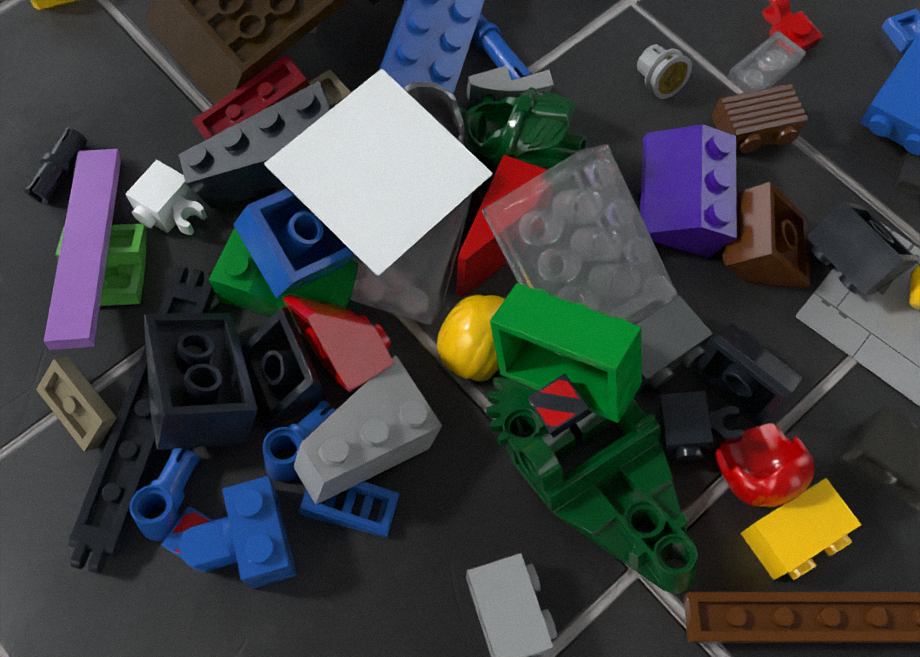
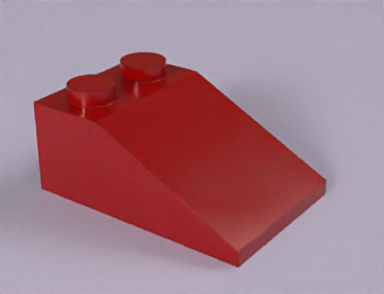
(481, 252)

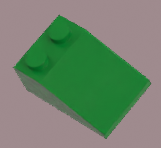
(242, 285)

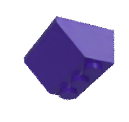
(690, 188)

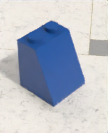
(897, 105)

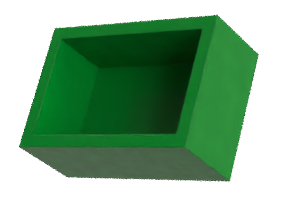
(548, 336)

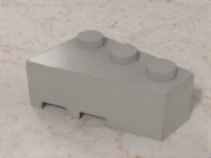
(367, 435)

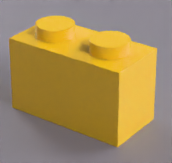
(800, 530)

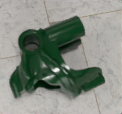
(521, 128)

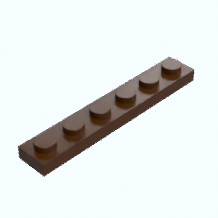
(802, 617)

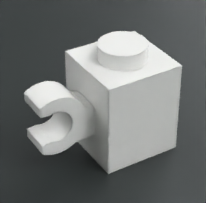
(164, 199)

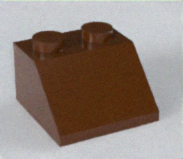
(769, 239)

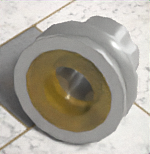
(664, 70)

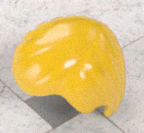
(467, 338)

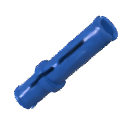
(488, 39)

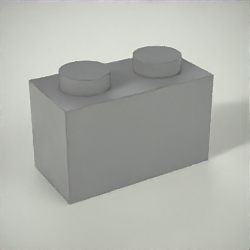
(510, 609)

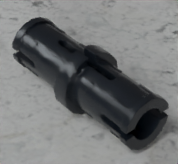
(55, 165)

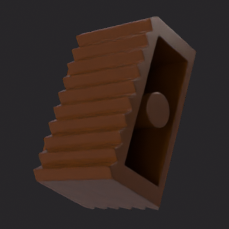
(761, 117)

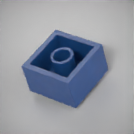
(289, 242)

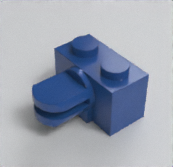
(249, 536)

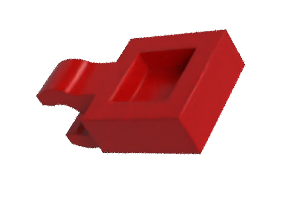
(793, 26)

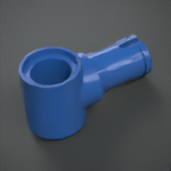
(290, 439)
(164, 493)

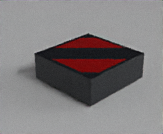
(559, 405)

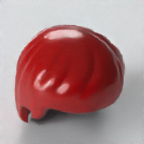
(766, 466)

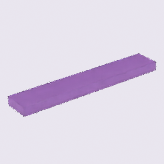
(83, 251)

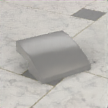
(500, 85)

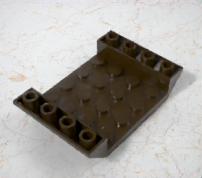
(233, 39)

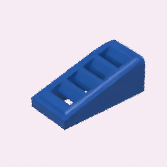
(344, 517)

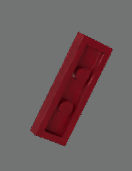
(257, 94)

